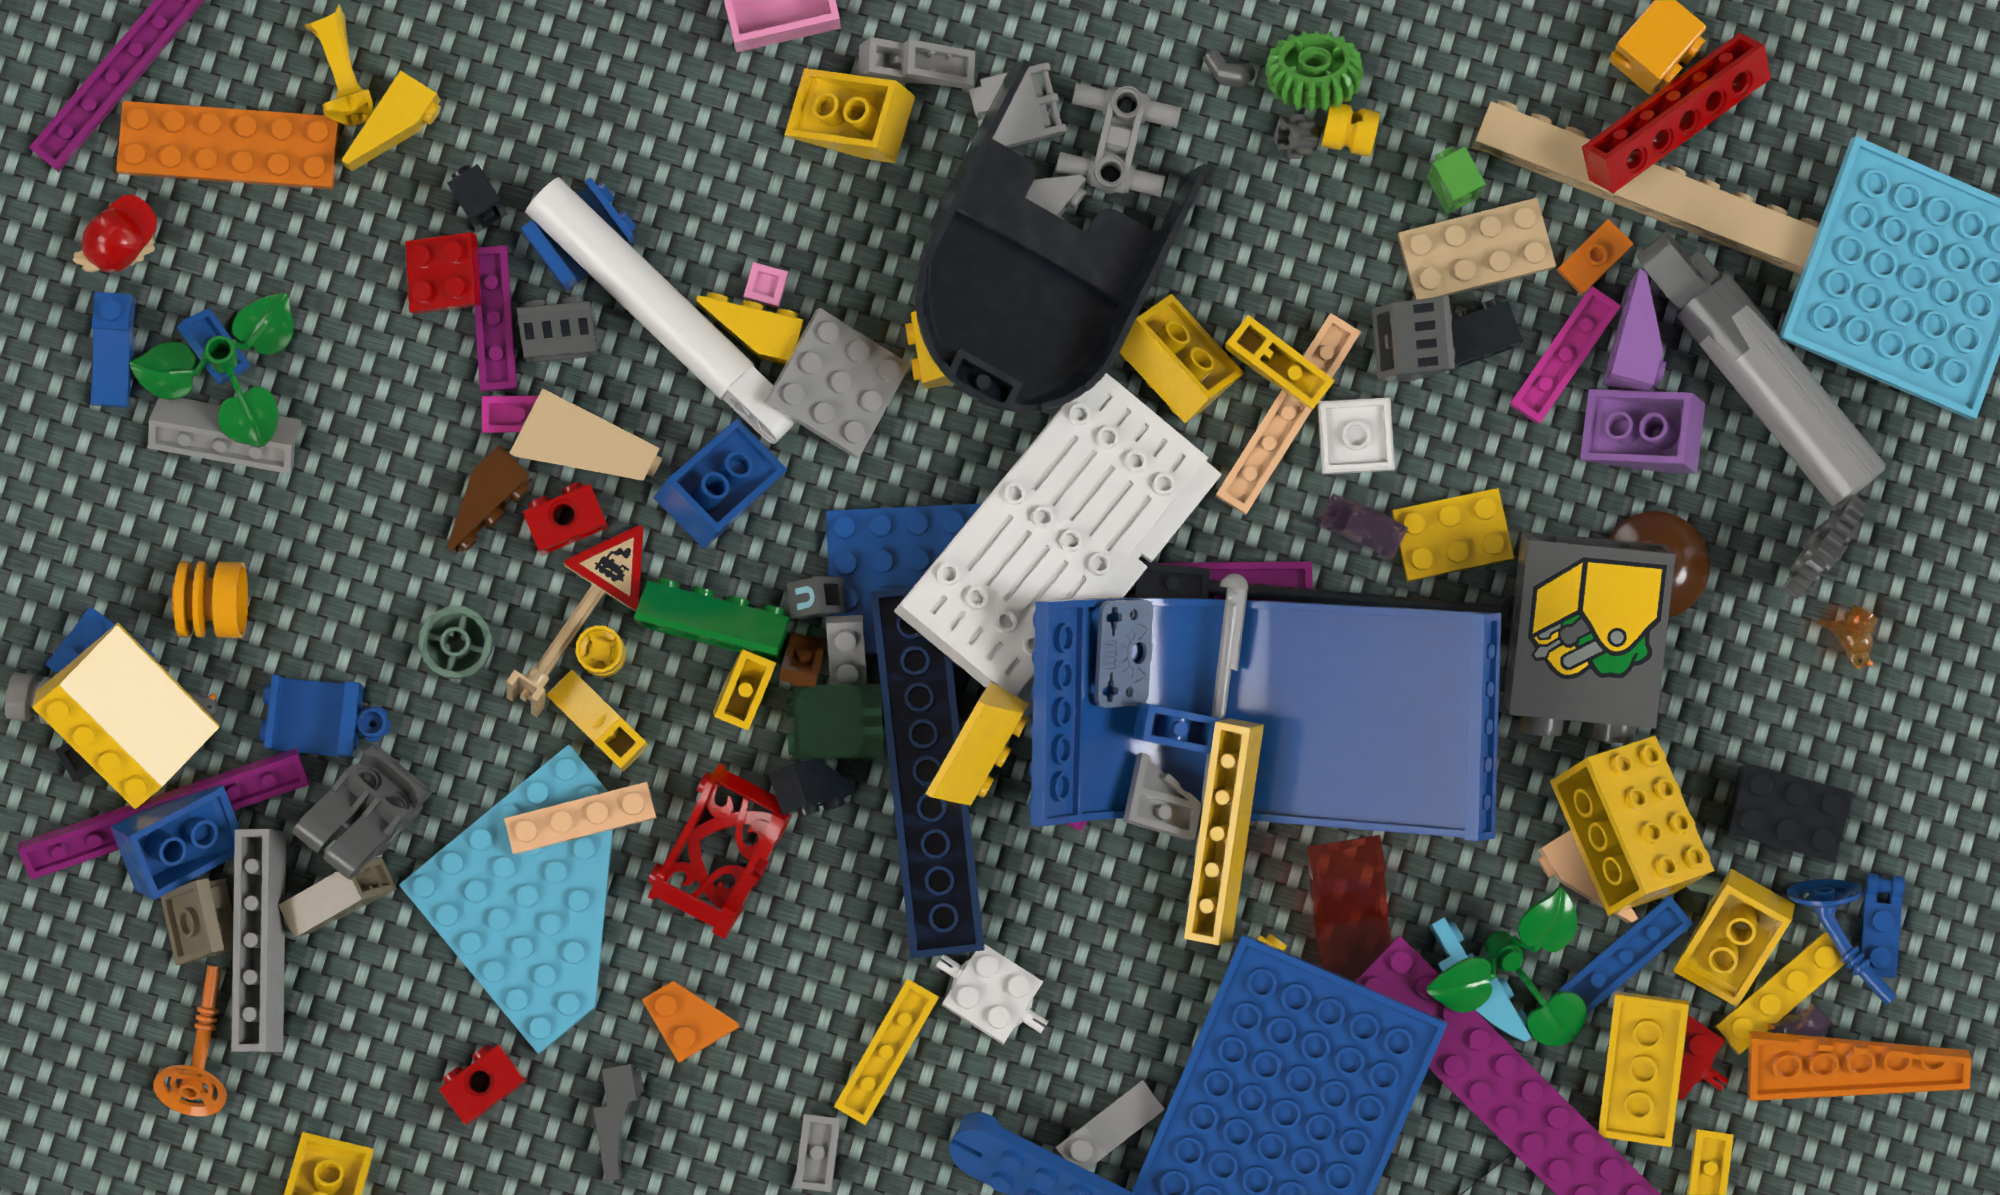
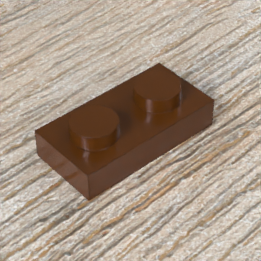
(803, 660)

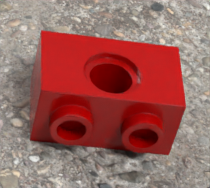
(586, 522)
(504, 1079)

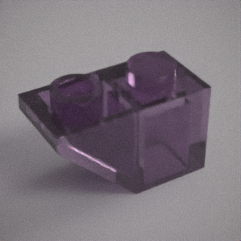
(1363, 526)

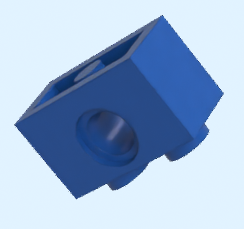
(1174, 728)

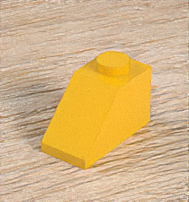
(744, 689)

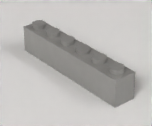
(258, 941)

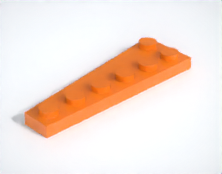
(1830, 1067)

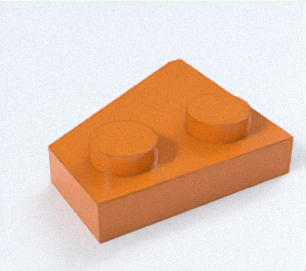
(686, 1020)

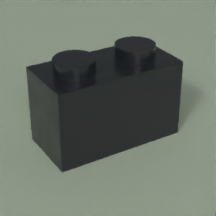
(476, 197)
(1484, 332)

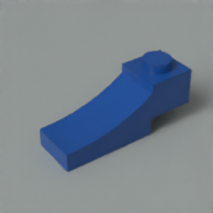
(112, 349)

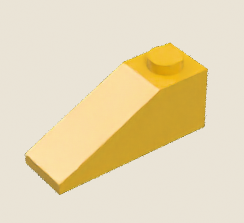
(396, 118)
(1278, 362)

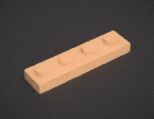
(580, 818)

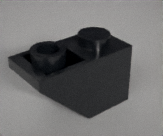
(808, 785)

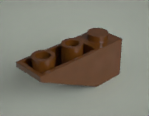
(490, 488)

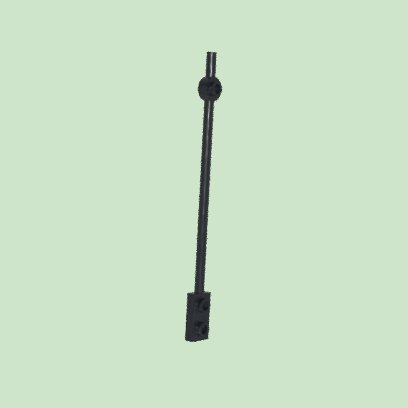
(1195, 582)

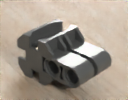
(363, 812)

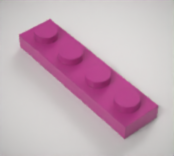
(1565, 355)

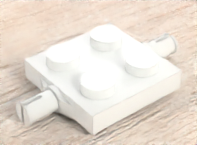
(992, 993)

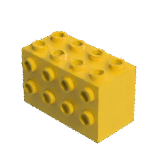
(1631, 825)

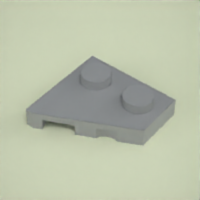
(1160, 802)

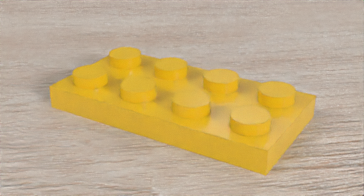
(1643, 1068)

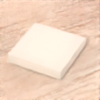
(1356, 436)

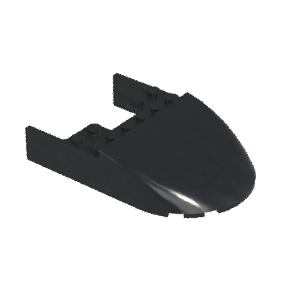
(1020, 298)

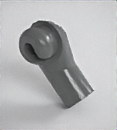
(1226, 73)

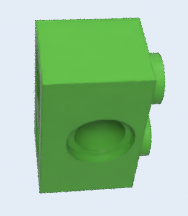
(1455, 179)

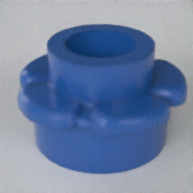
(382, 726)

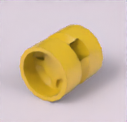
(1351, 129)
(600, 651)

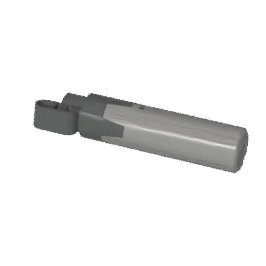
(1764, 371)

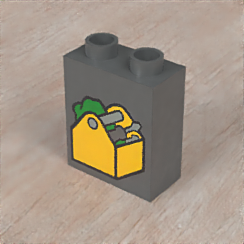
(1588, 634)

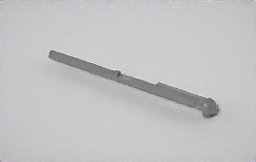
(1228, 653)

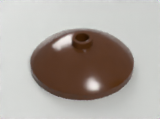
(1691, 558)

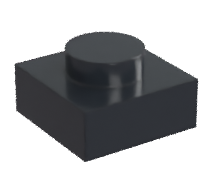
(74, 763)

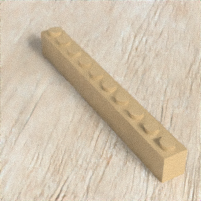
(1656, 192)

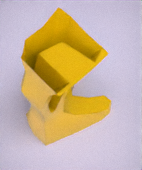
(351, 102)

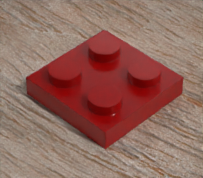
(443, 273)

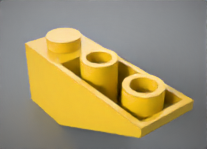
(762, 332)
(597, 720)

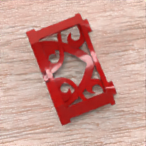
(728, 900)

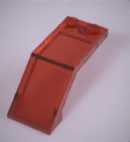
(1349, 903)

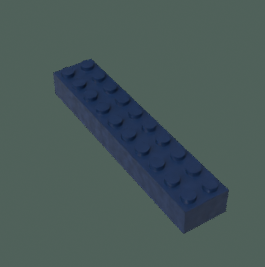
(931, 832)

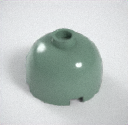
(455, 642)

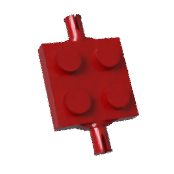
(1698, 1058)

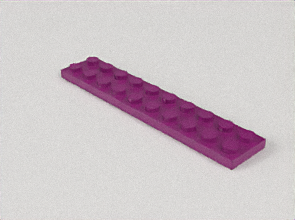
(1507, 1089)

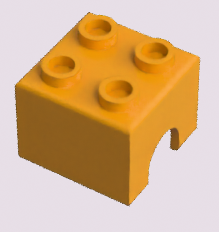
(1657, 44)

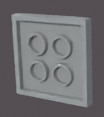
(837, 383)

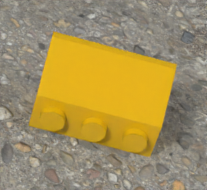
(1178, 358)
(980, 747)

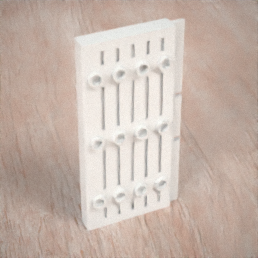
(1059, 526)

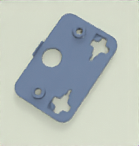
(1115, 650)

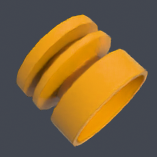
(205, 599)

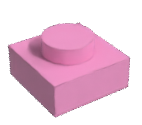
(766, 285)

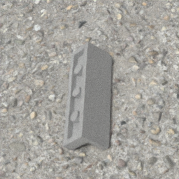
(194, 430)

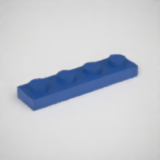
(1628, 953)

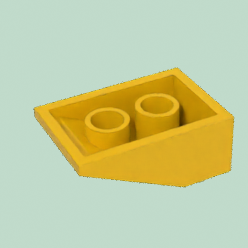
(851, 114)
(1734, 937)
(328, 1167)

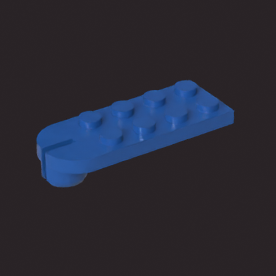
(1018, 1165)

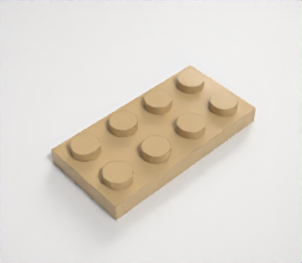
(1476, 250)

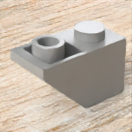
(1058, 193)

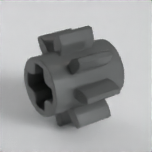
(1296, 136)

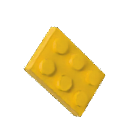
(1453, 535)

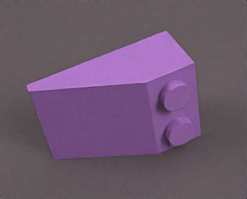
(1637, 345)
(1643, 430)

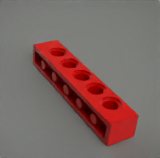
(1676, 112)

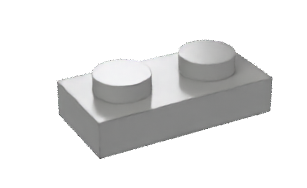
(846, 650)
(817, 1153)

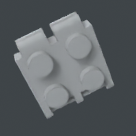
(1027, 113)

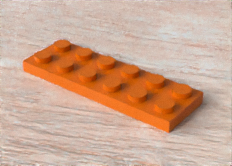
(227, 145)

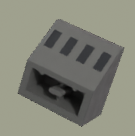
(558, 330)
(1413, 339)

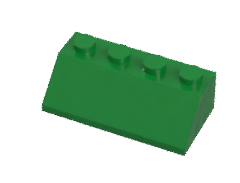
(712, 620)

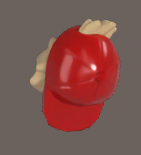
(118, 236)

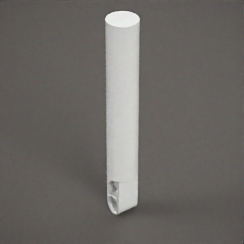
(657, 306)

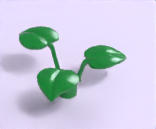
(251, 415)
(1546, 925)

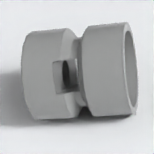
(21, 696)

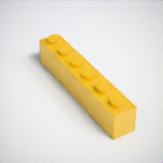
(1223, 831)

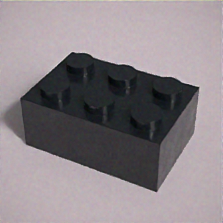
(1787, 814)

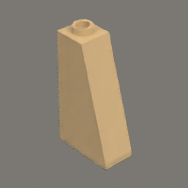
(578, 439)

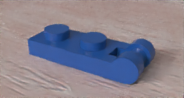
(1881, 923)

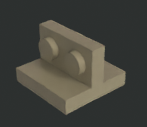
(199, 920)

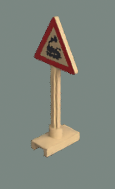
(612, 570)

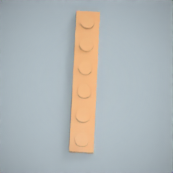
(1283, 420)

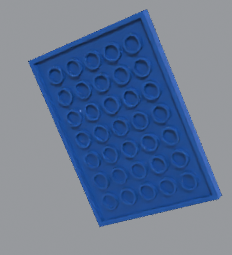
(1290, 1084)

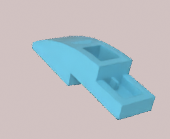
(1498, 1008)

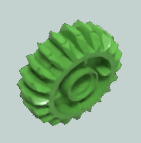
(1314, 70)

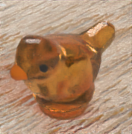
(1854, 635)

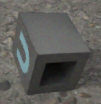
(816, 597)

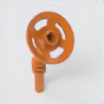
(195, 1076)

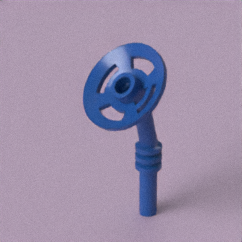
(1825, 897)

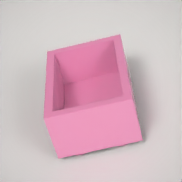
(776, 21)

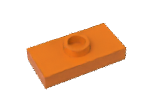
(1595, 257)

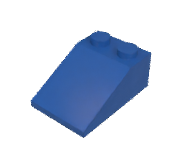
(719, 483)
(177, 840)

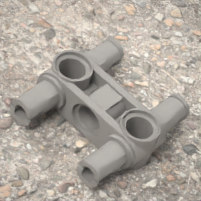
(1118, 139)

